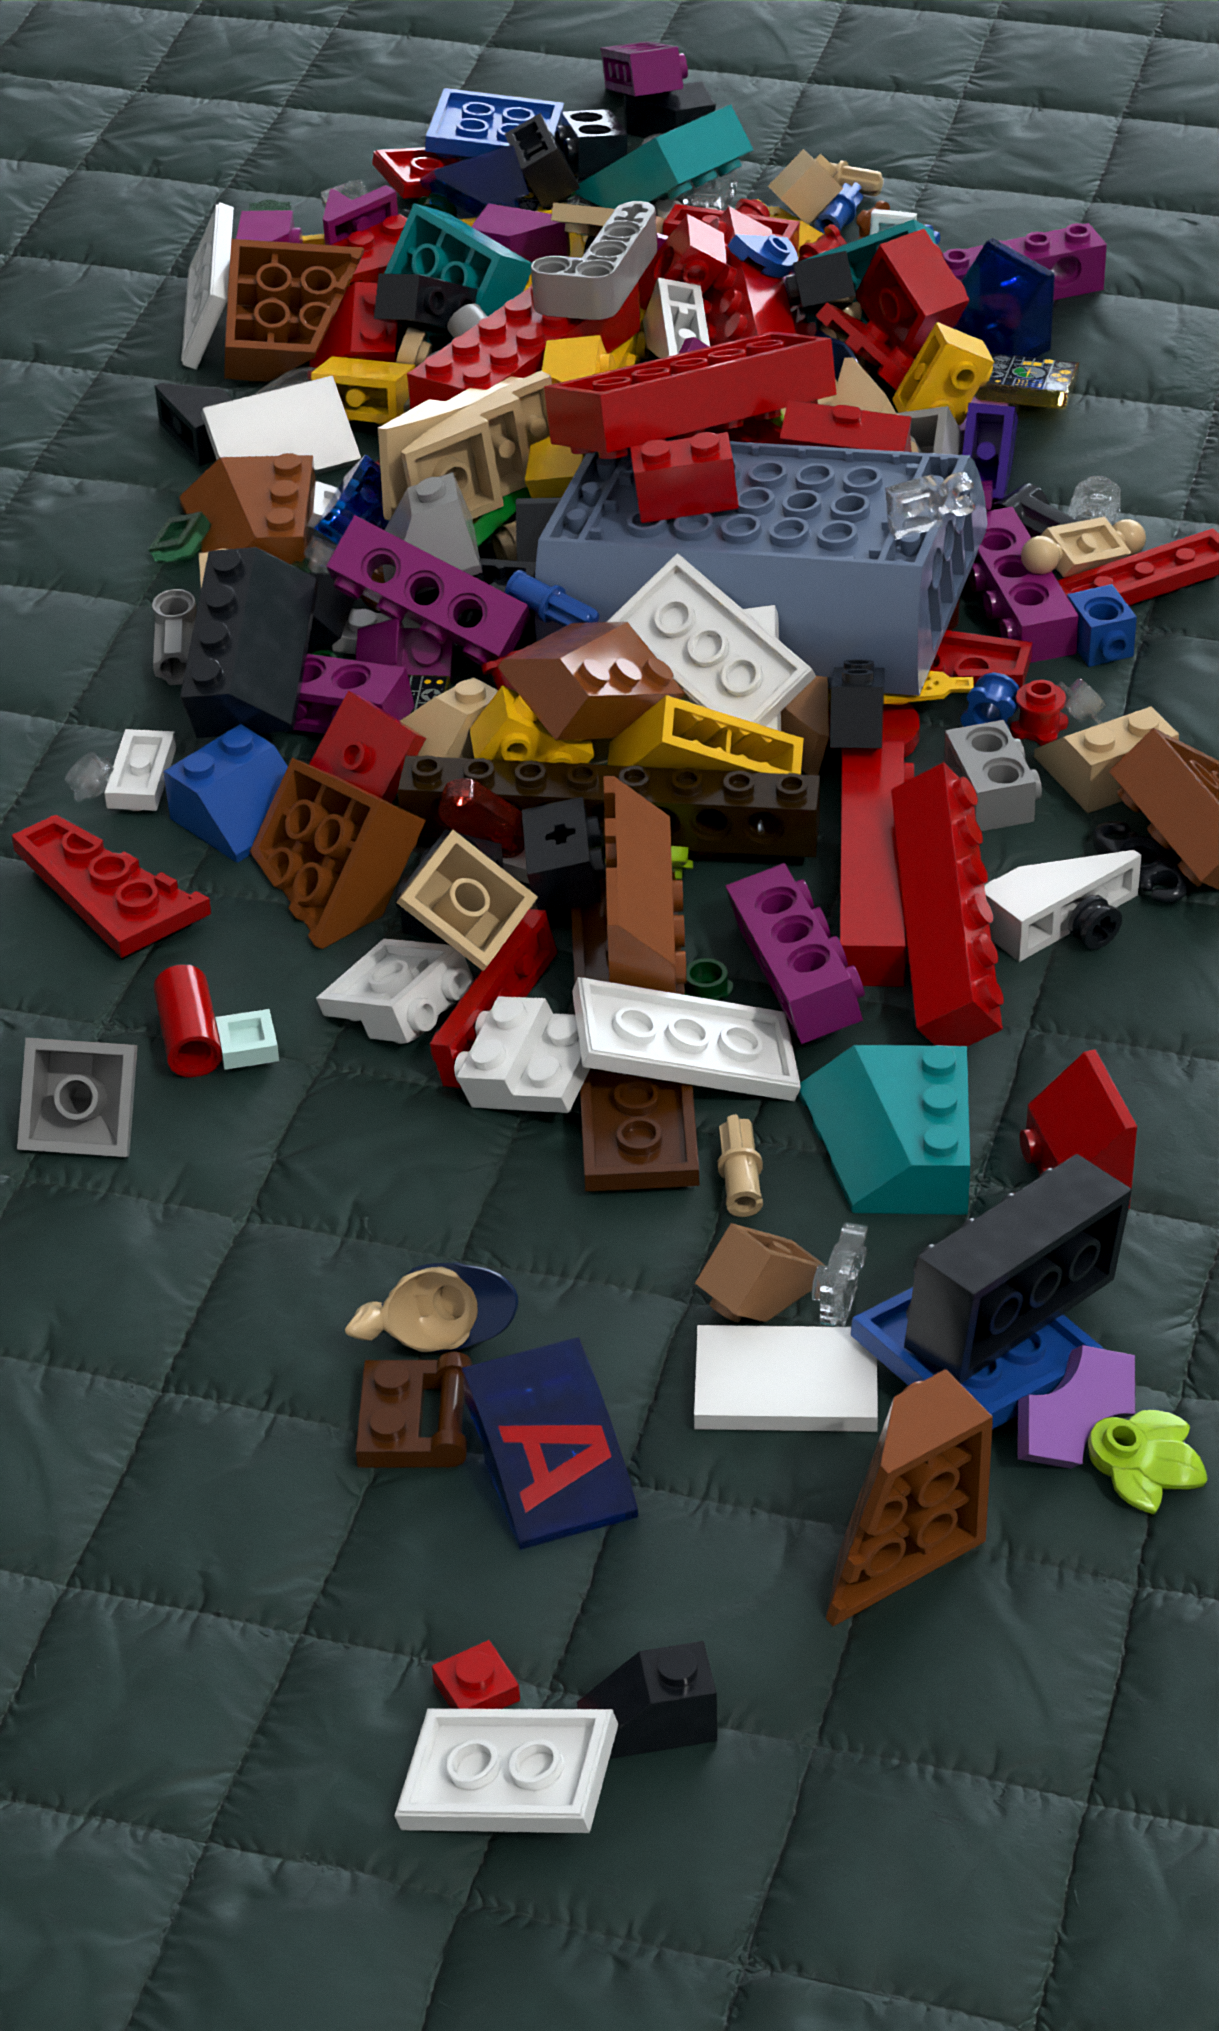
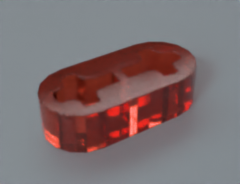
(482, 814)

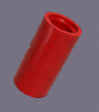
(187, 1021)

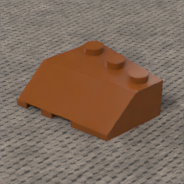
(281, 304)
(255, 504)
(589, 679)
(1180, 798)
(333, 850)
(641, 893)
(919, 1497)

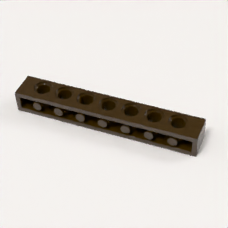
(705, 807)

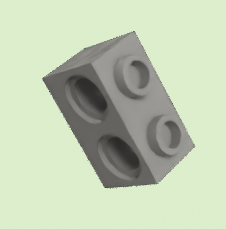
(996, 770)

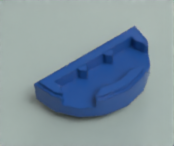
(769, 251)

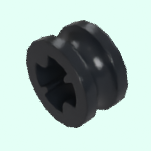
(1095, 922)

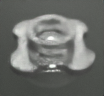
(1083, 701)
(89, 776)

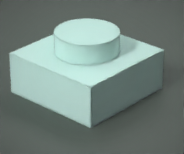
(247, 1039)

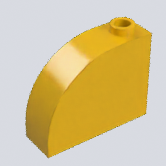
(700, 738)

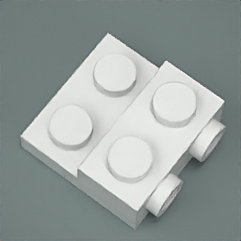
(399, 989)
(522, 1058)

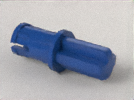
(841, 209)
(549, 601)

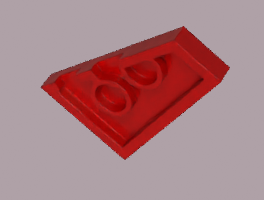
(869, 342)

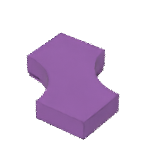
(1058, 1424)

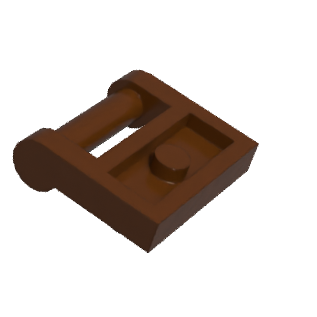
(394, 1413)

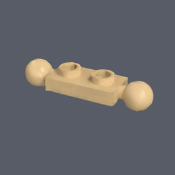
(1082, 546)

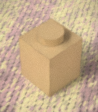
(807, 185)

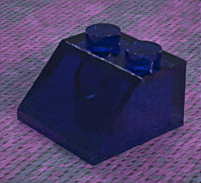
(480, 180)
(1008, 302)

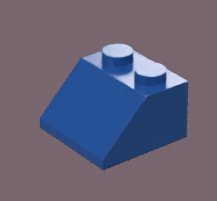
(226, 790)

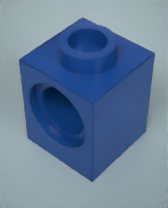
(1104, 625)

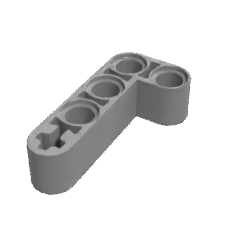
(606, 273)

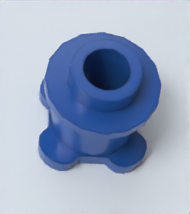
(991, 700)

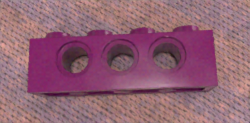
(643, 68)
(1072, 253)
(368, 547)
(1019, 601)
(329, 680)
(796, 952)

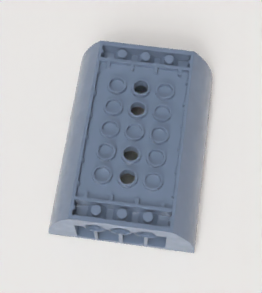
(802, 540)

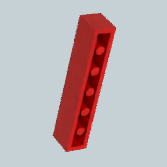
(870, 873)
(946, 909)

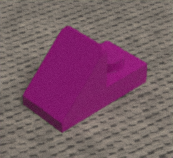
(347, 216)
(404, 647)

